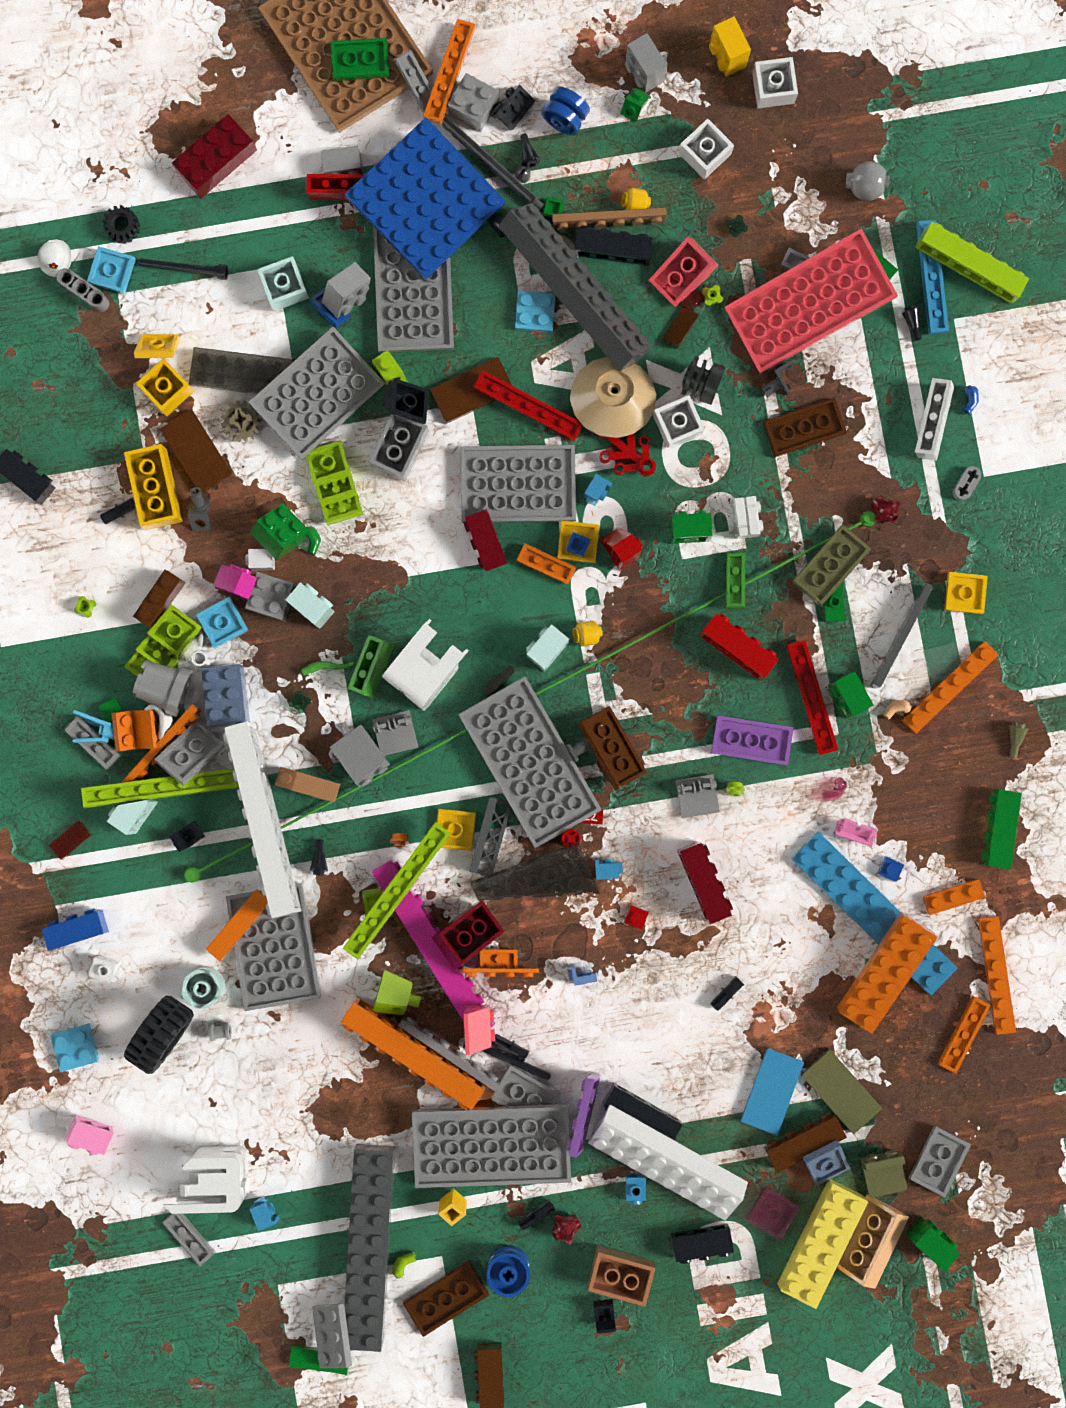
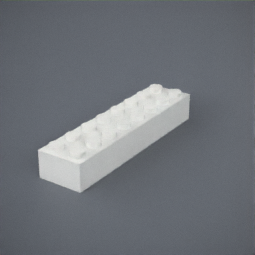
(668, 1162)

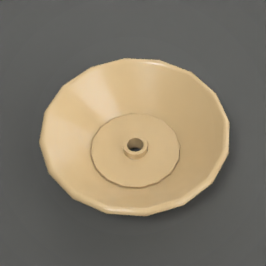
(608, 412)

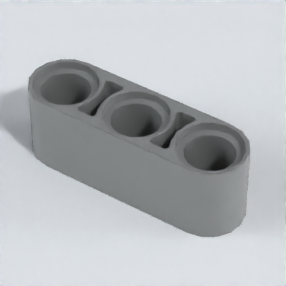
(76, 284)

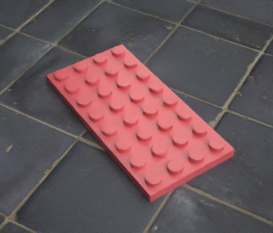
(811, 301)

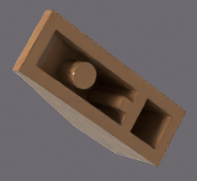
(307, 784)

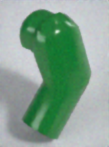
(314, 539)

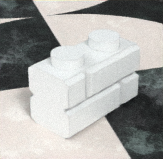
(746, 517)

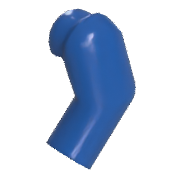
(973, 397)

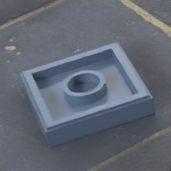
(826, 1163)

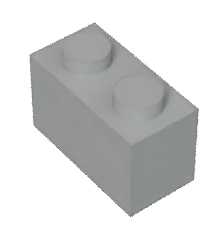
(342, 161)

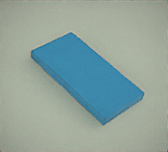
(772, 1091)

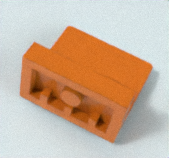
(134, 730)

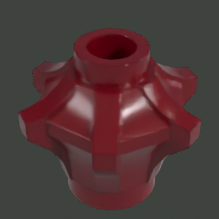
(885, 509)
(565, 1228)

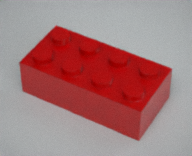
(739, 647)

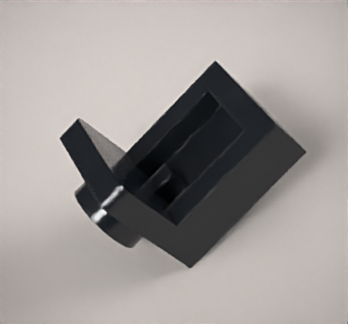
(187, 836)
(604, 1316)

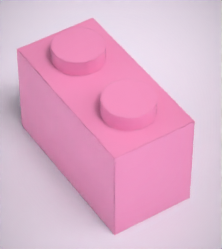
(89, 1135)

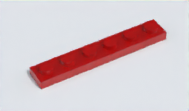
(528, 405)
(812, 697)

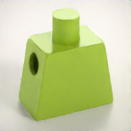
(388, 368)
(394, 995)

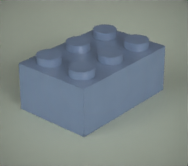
(225, 695)

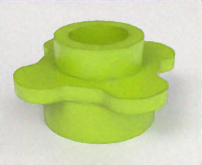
(707, 295)
(80, 606)
(734, 789)

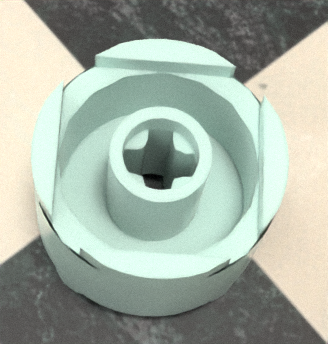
(214, 987)

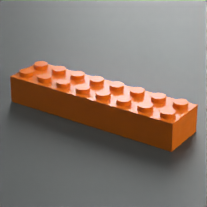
(412, 1053)

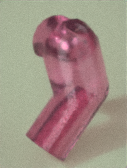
(838, 790)

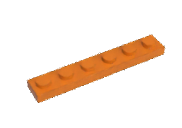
(449, 71)
(950, 687)
(140, 770)
(996, 975)

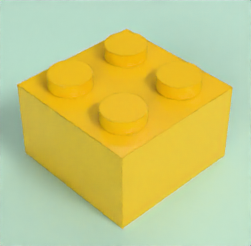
(729, 46)
(165, 387)

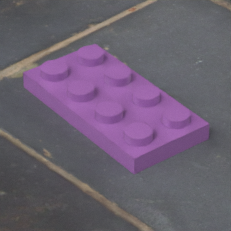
(752, 740)
(585, 1108)

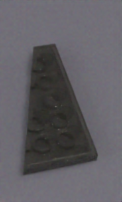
(544, 876)

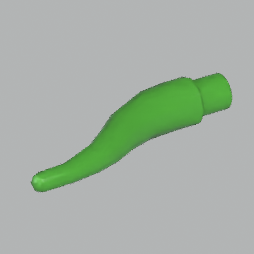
(316, 666)

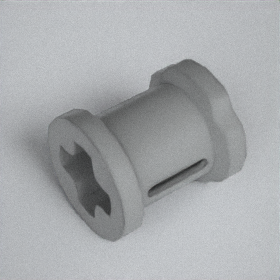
(220, 1031)

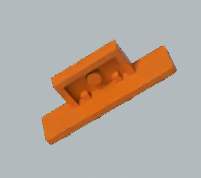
(500, 962)

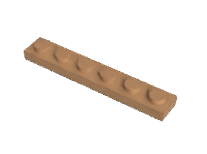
(602, 219)

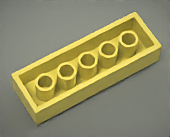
(822, 1243)

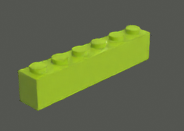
(972, 262)

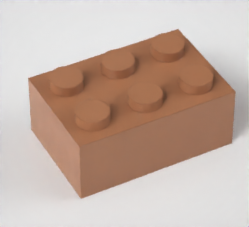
(621, 1276)

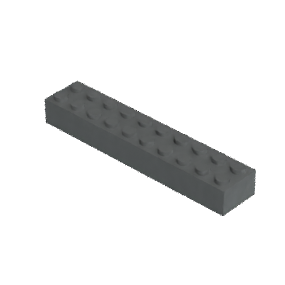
(575, 286)
(369, 1246)

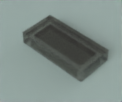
(499, 681)

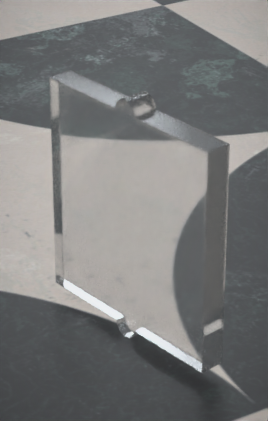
(942, 660)

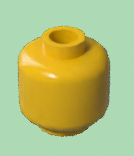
(635, 199)
(587, 633)

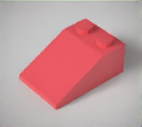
(688, 266)
(478, 1028)

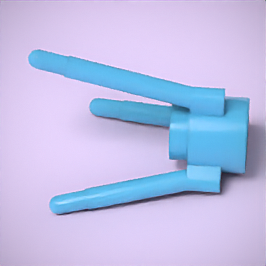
(105, 730)

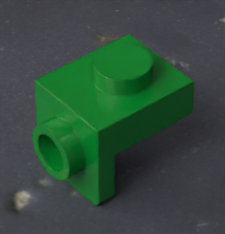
(634, 104)

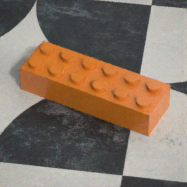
(887, 972)

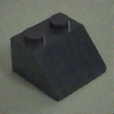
(406, 400)

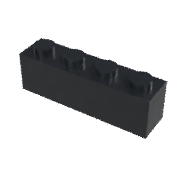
(613, 246)
(642, 1111)

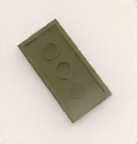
(831, 565)
(841, 1091)

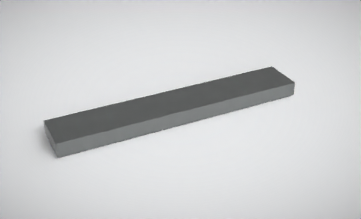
(901, 635)

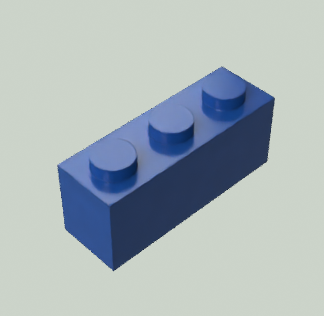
(74, 929)

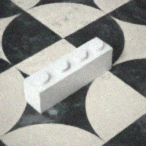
(934, 419)

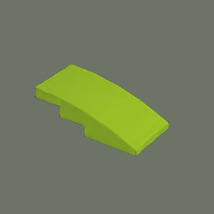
(334, 483)
(165, 641)

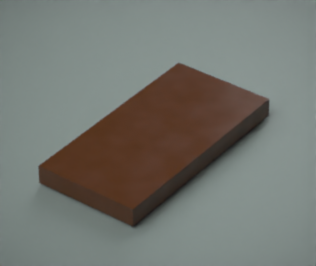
(458, 394)
(804, 427)
(196, 451)
(612, 748)
(446, 1298)

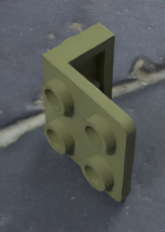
(884, 1173)

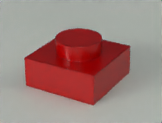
(636, 917)

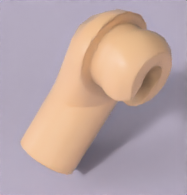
(896, 705)

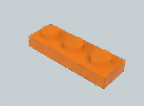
(546, 564)
(953, 897)

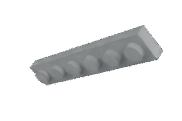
(456, 1057)

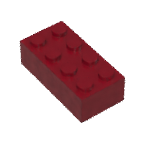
(214, 156)
(704, 882)

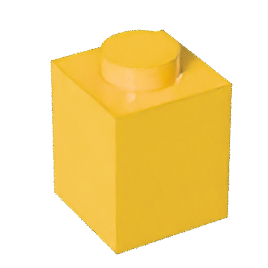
(452, 1207)

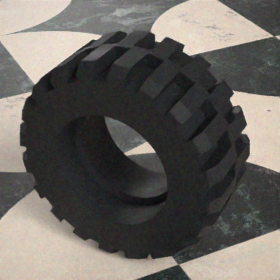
(158, 1034)

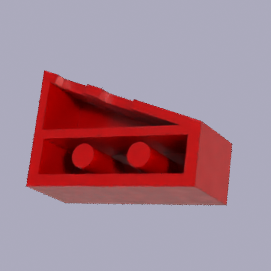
(622, 547)

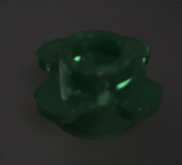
(735, 231)
(300, 707)

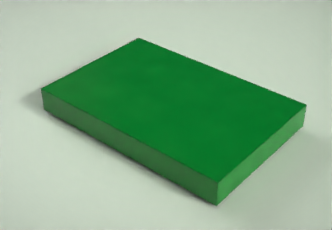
(360, 59)

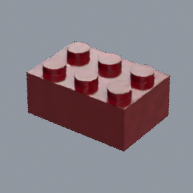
(467, 934)

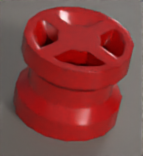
(571, 838)

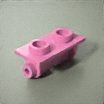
(849, 830)

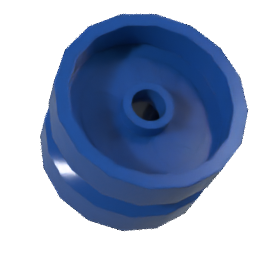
(565, 110)
(508, 1283)

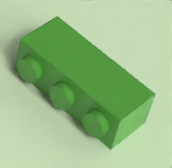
(370, 666)

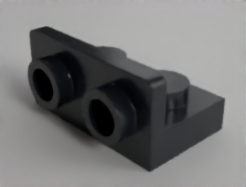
(513, 106)

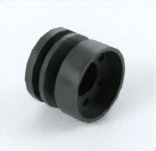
(702, 380)

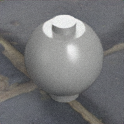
(867, 181)

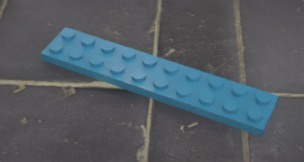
(864, 904)

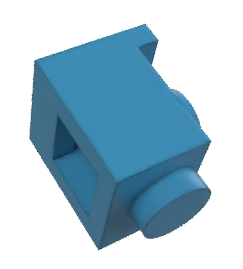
(597, 490)
(608, 869)
(632, 1181)
(263, 1213)

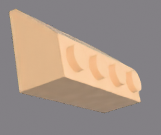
(872, 1242)

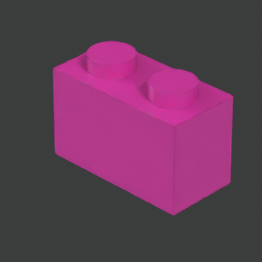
(235, 580)

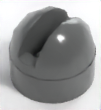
(526, 176)

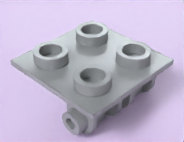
(395, 733)
(697, 796)

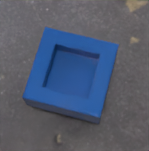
(578, 544)
(890, 869)

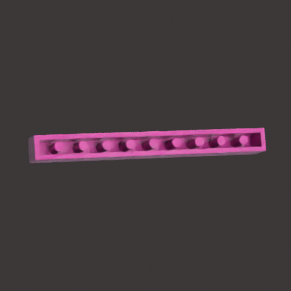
(421, 929)

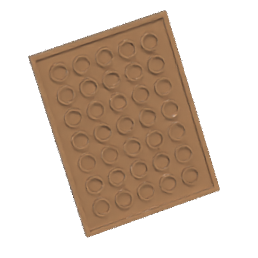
(306, 34)

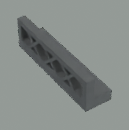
(484, 833)

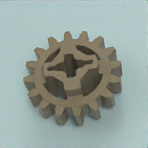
(233, 422)

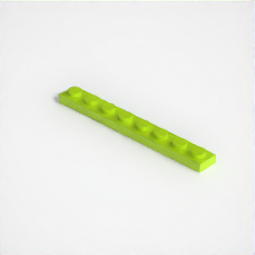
(157, 788)
(396, 890)

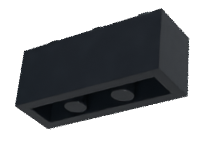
(25, 476)
(702, 1243)

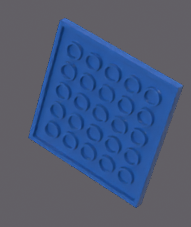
(425, 198)

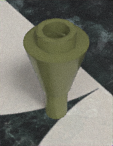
(1017, 734)

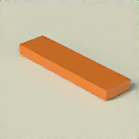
(237, 925)
(964, 1034)

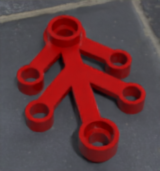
(629, 452)

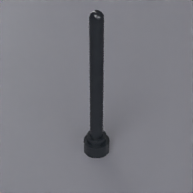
(219, 271)
(516, 1062)

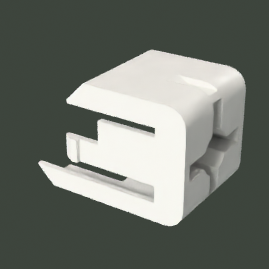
(420, 672)
(220, 1187)

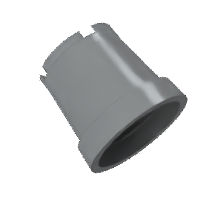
(163, 686)

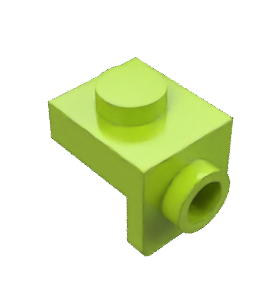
(370, 898)

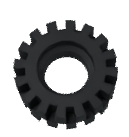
(116, 214)

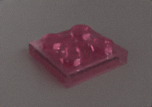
(773, 1213)

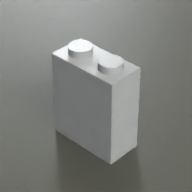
(360, 756)

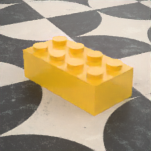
(153, 487)

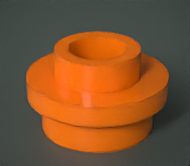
(399, 840)

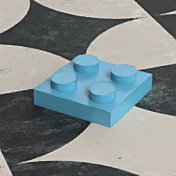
(111, 270)
(535, 311)
(222, 622)
(74, 1047)

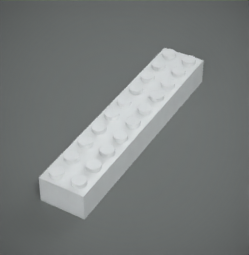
(262, 820)

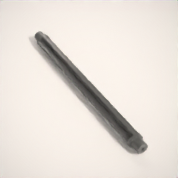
(491, 163)

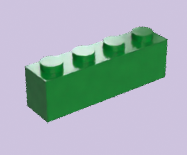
(1002, 828)

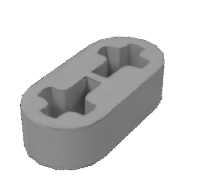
(963, 482)

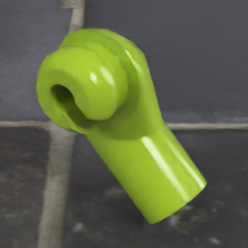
(400, 1264)

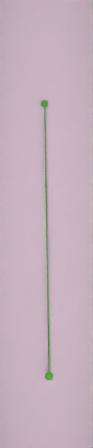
(867, 520)

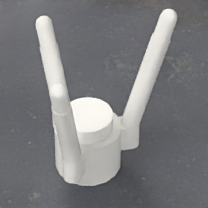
(199, 656)

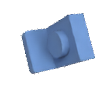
(585, 976)

